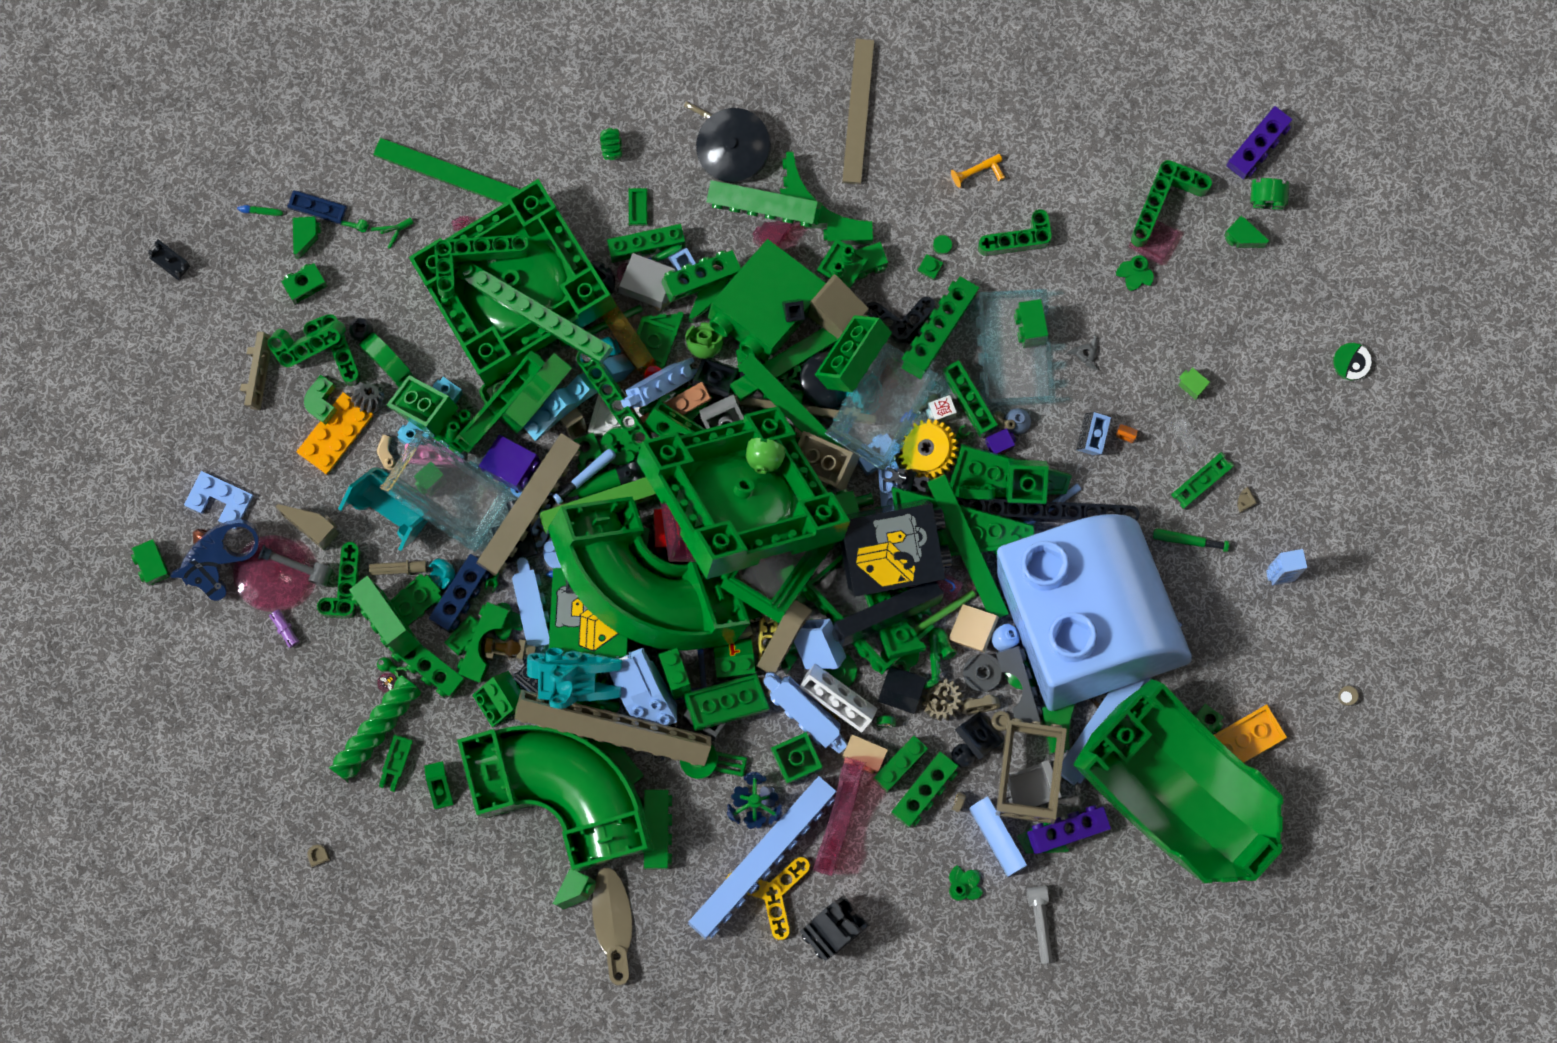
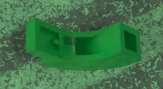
(385, 359)

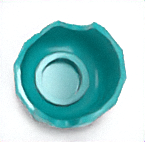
(442, 572)

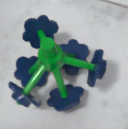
(746, 799)

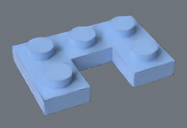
(209, 486)

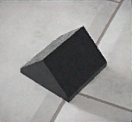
(902, 689)

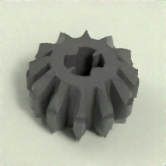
(367, 397)

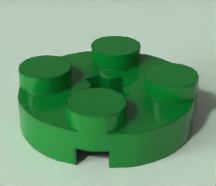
(609, 441)

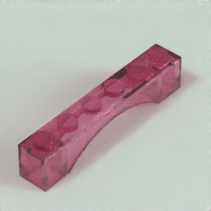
(840, 817)

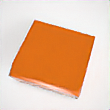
(1126, 433)

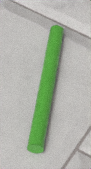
(944, 612)

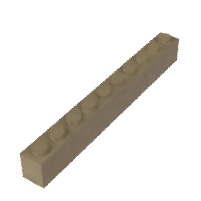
(615, 729)

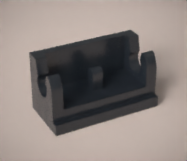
(168, 260)

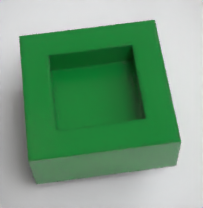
(930, 267)

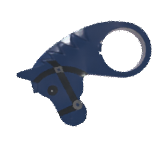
(202, 560)

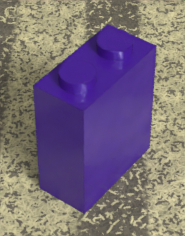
(510, 463)

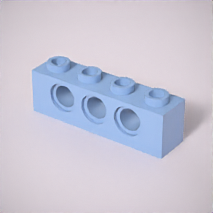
(1287, 567)

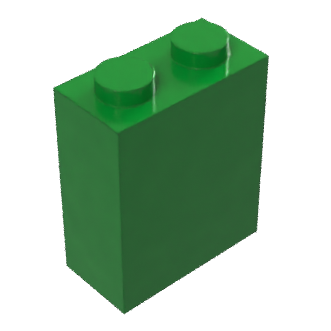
(675, 673)

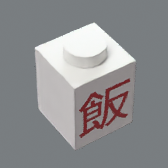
(941, 409)

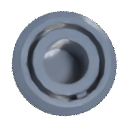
(1021, 419)

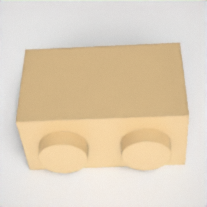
(865, 751)

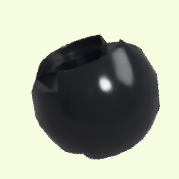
(365, 324)
(963, 755)

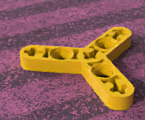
(782, 889)

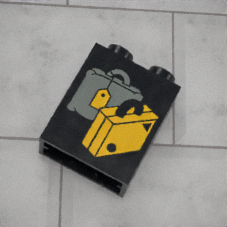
(894, 548)

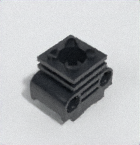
(833, 928)

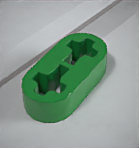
(977, 492)

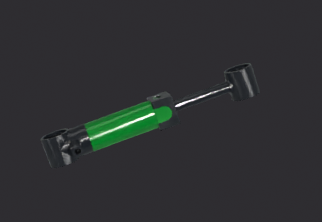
(600, 483)

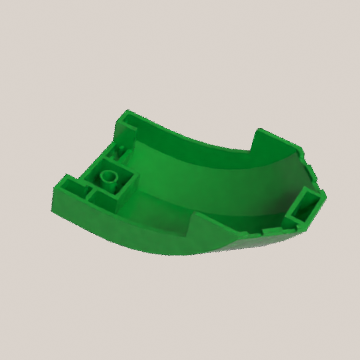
(1184, 788)

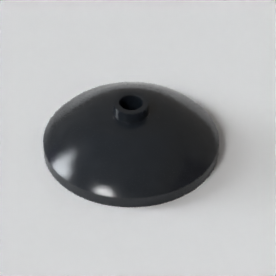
(813, 388)

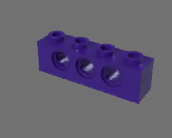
(1275, 119)
(1097, 823)

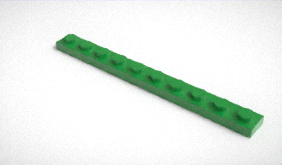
(534, 312)

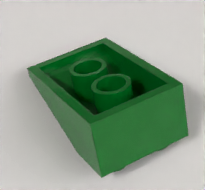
(423, 405)

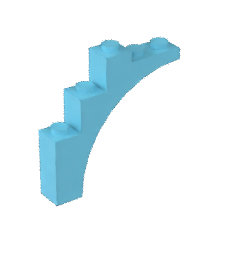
(568, 398)

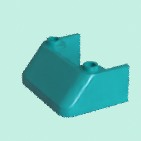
(366, 494)

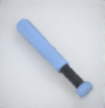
(586, 474)

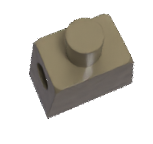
(574, 424)

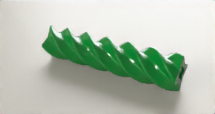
(373, 731)

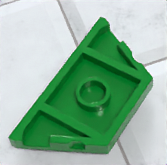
(659, 335)

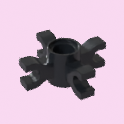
(907, 479)

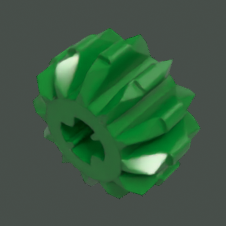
(611, 144)

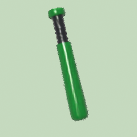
(1180, 538)

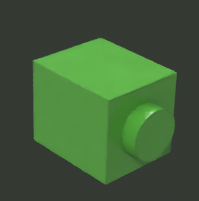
(1193, 383)

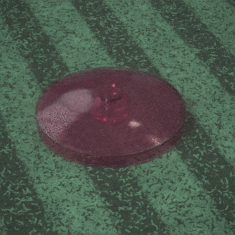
(269, 583)

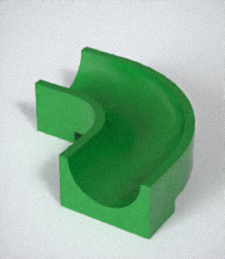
(633, 588)
(565, 776)

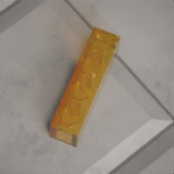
(628, 339)

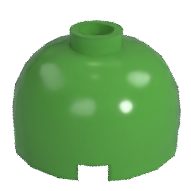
(703, 341)
(764, 456)

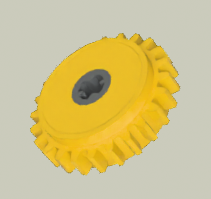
(941, 449)

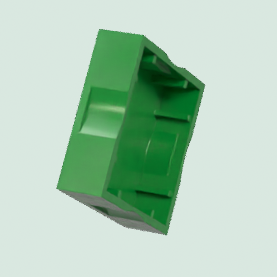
(535, 393)

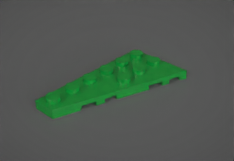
(990, 469)

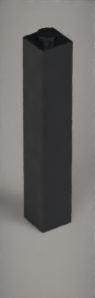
(887, 613)

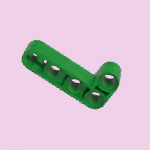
(1014, 236)
(310, 341)
(337, 350)
(343, 581)

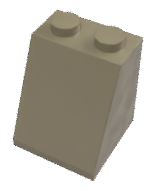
(835, 307)

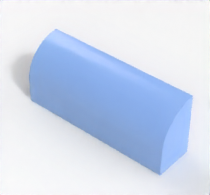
(997, 837)

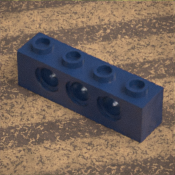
(450, 598)

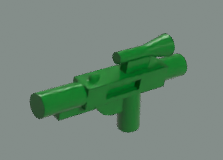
(648, 408)

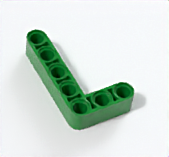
(1158, 196)
(473, 254)

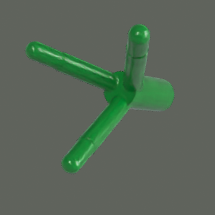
(399, 227)

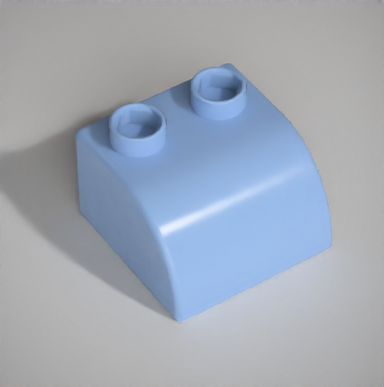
(1090, 608)

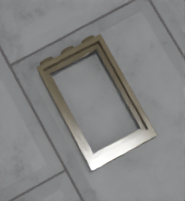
(1025, 812)

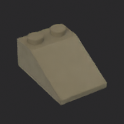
(830, 462)
(317, 528)

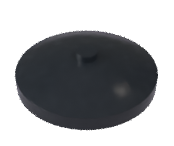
(733, 145)

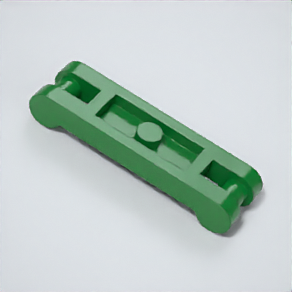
(1202, 480)

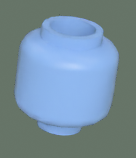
(1005, 637)

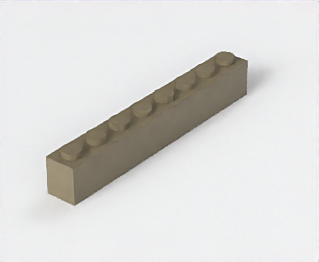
(527, 505)

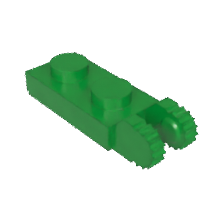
(396, 761)

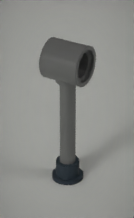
(318, 574)

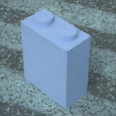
(818, 646)

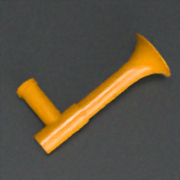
(992, 162)

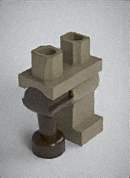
(512, 650)

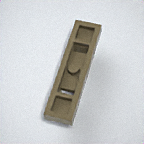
(258, 371)

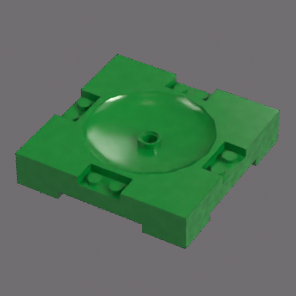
(551, 274)
(730, 510)

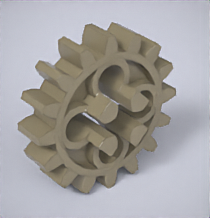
(953, 693)

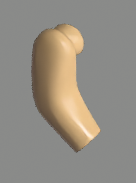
(384, 454)

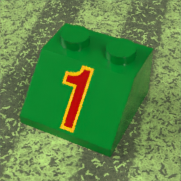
(734, 660)

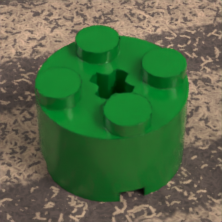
(1269, 193)

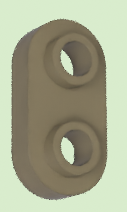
(984, 704)

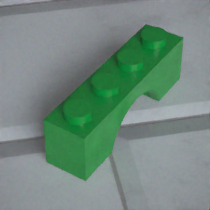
(474, 664)

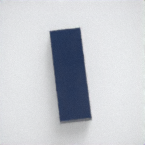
(317, 207)

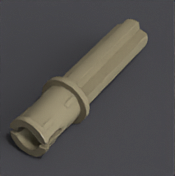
(398, 567)

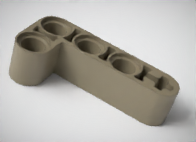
(784, 637)

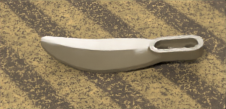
(612, 922)

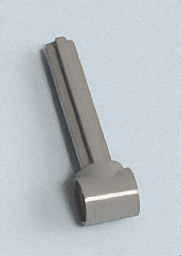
(1038, 898)

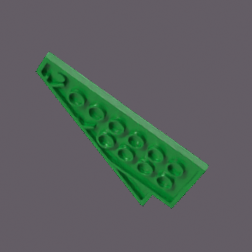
(987, 528)

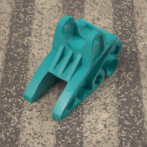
(571, 676)

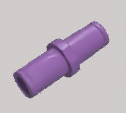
(284, 628)

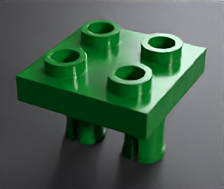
(843, 262)
(453, 428)

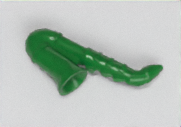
(939, 644)

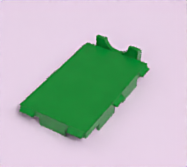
(416, 598)

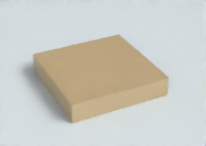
(973, 628)

